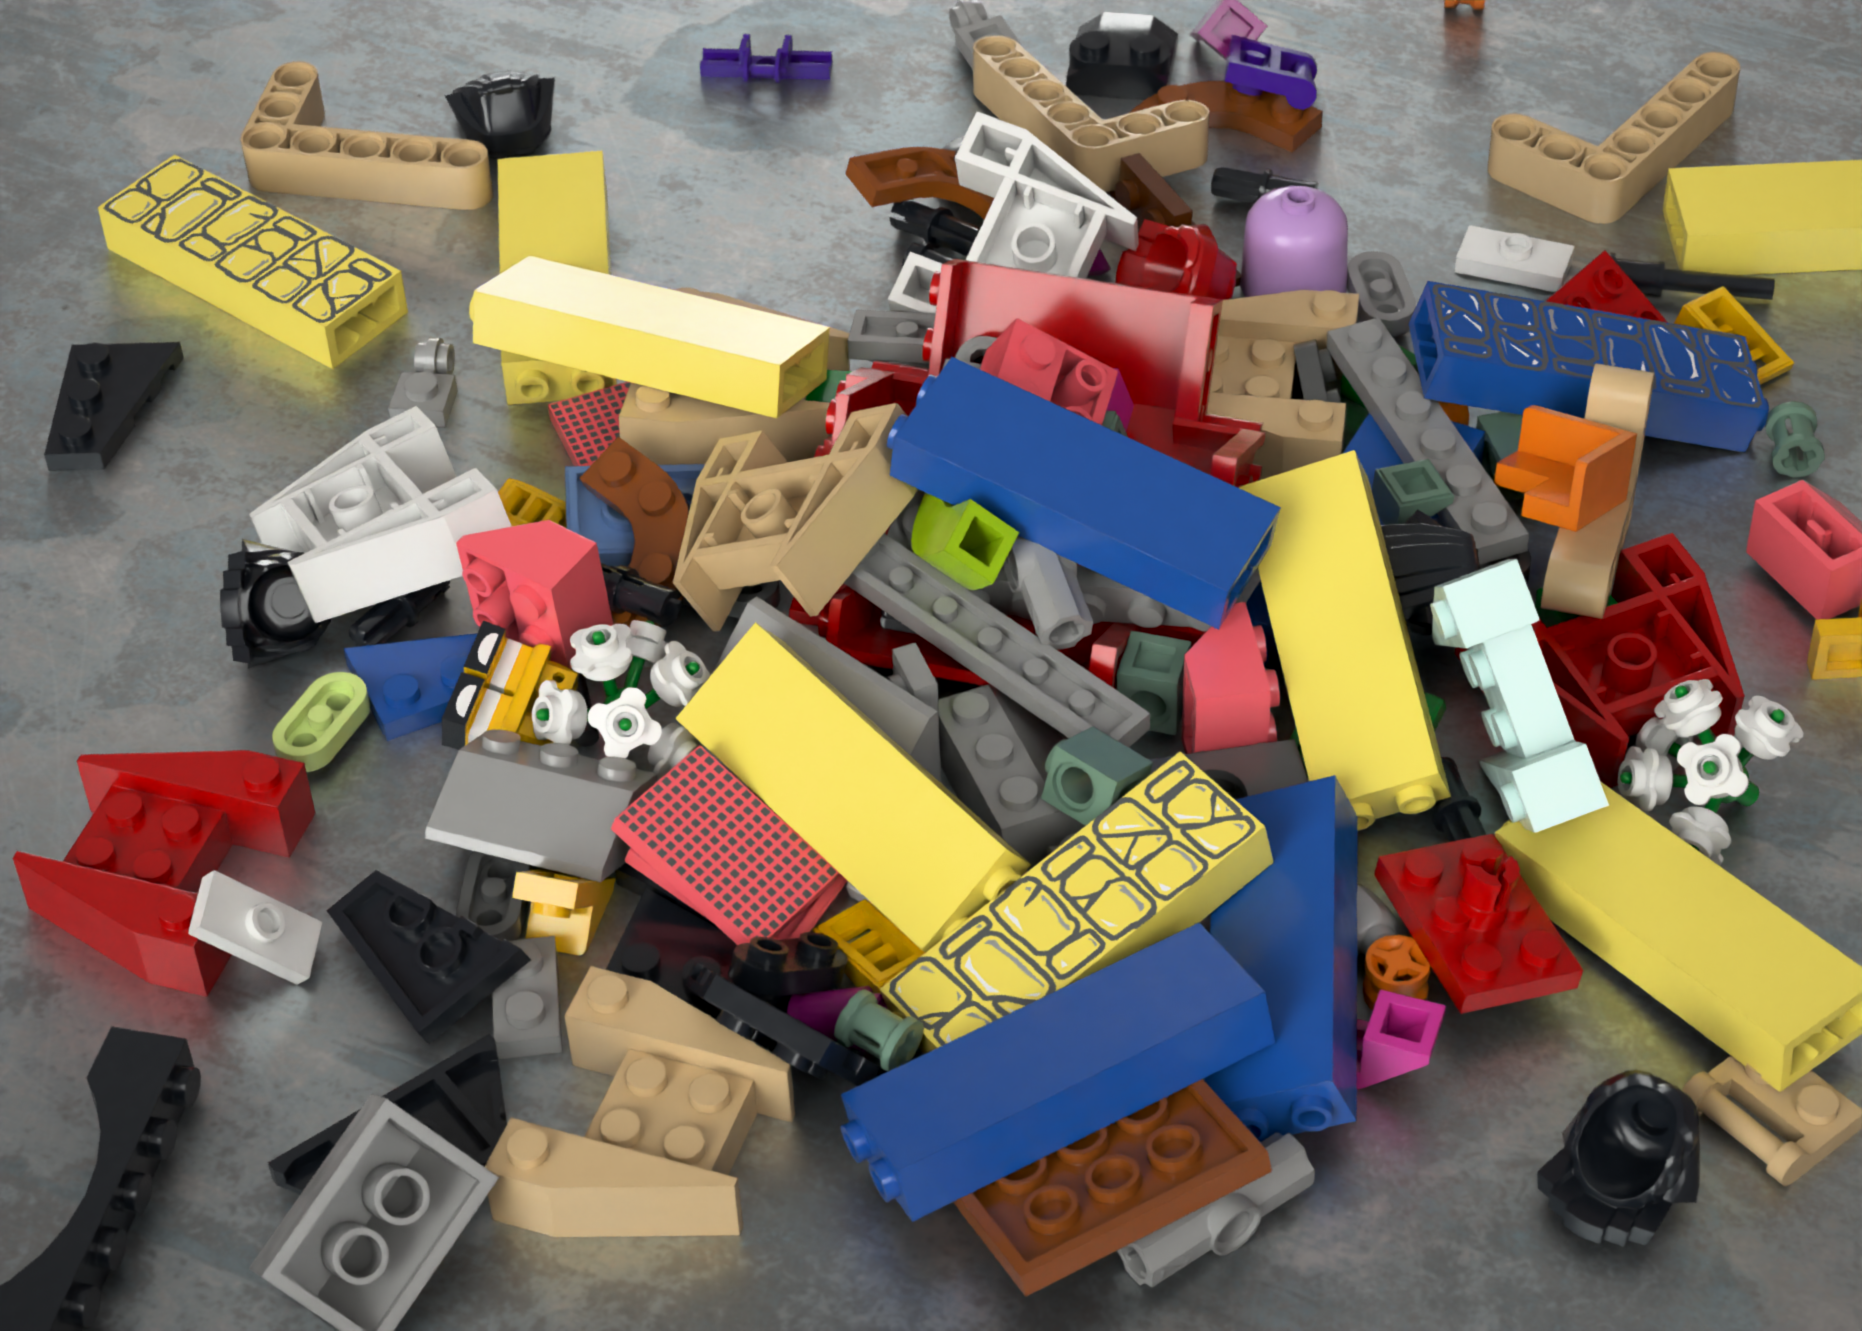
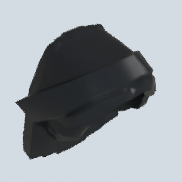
(505, 111)
(1424, 557)
(264, 606)
(1625, 1160)

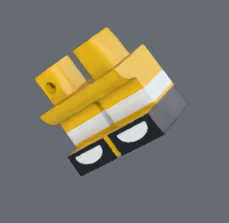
(500, 688)

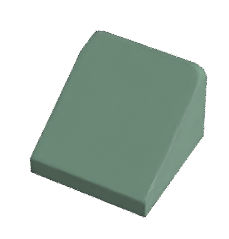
(1409, 488)

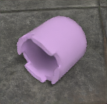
(1294, 243)

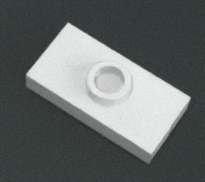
(1514, 258)
(255, 927)

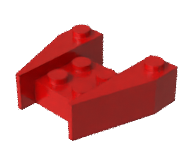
(1653, 638)
(151, 841)

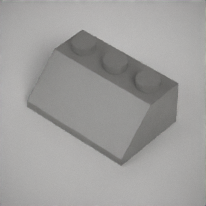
(997, 768)
(537, 804)
(374, 1220)

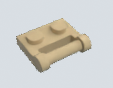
(1806, 1114)

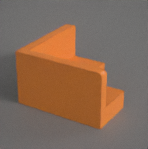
(1568, 468)

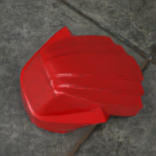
(1178, 261)

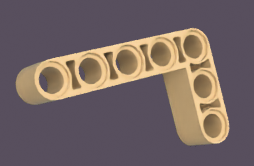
(1031, 97)
(296, 156)
(1612, 177)
(1586, 560)

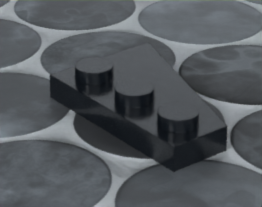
(100, 398)
(666, 943)
(423, 954)

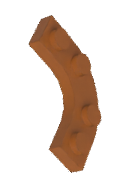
(1262, 116)
(912, 174)
(650, 504)

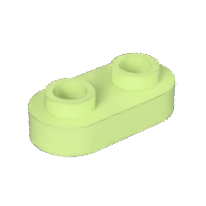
(322, 720)

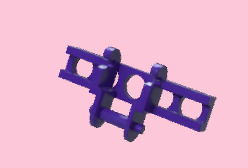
(785, 65)

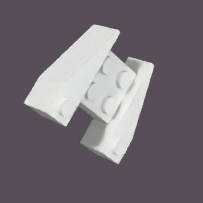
(1040, 214)
(378, 518)

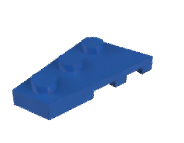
(410, 680)

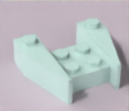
(1543, 770)

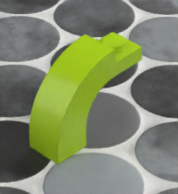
(962, 540)

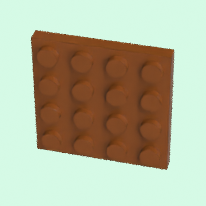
(1114, 1186)

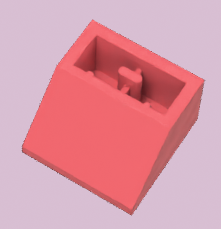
(1051, 370)
(1809, 548)
(536, 584)
(1228, 687)

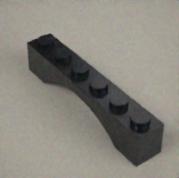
(139, 1094)

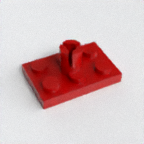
(1478, 923)

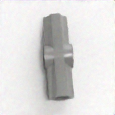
(1049, 593)
(1225, 1222)

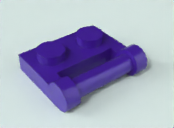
(1271, 68)

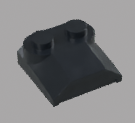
(1121, 56)

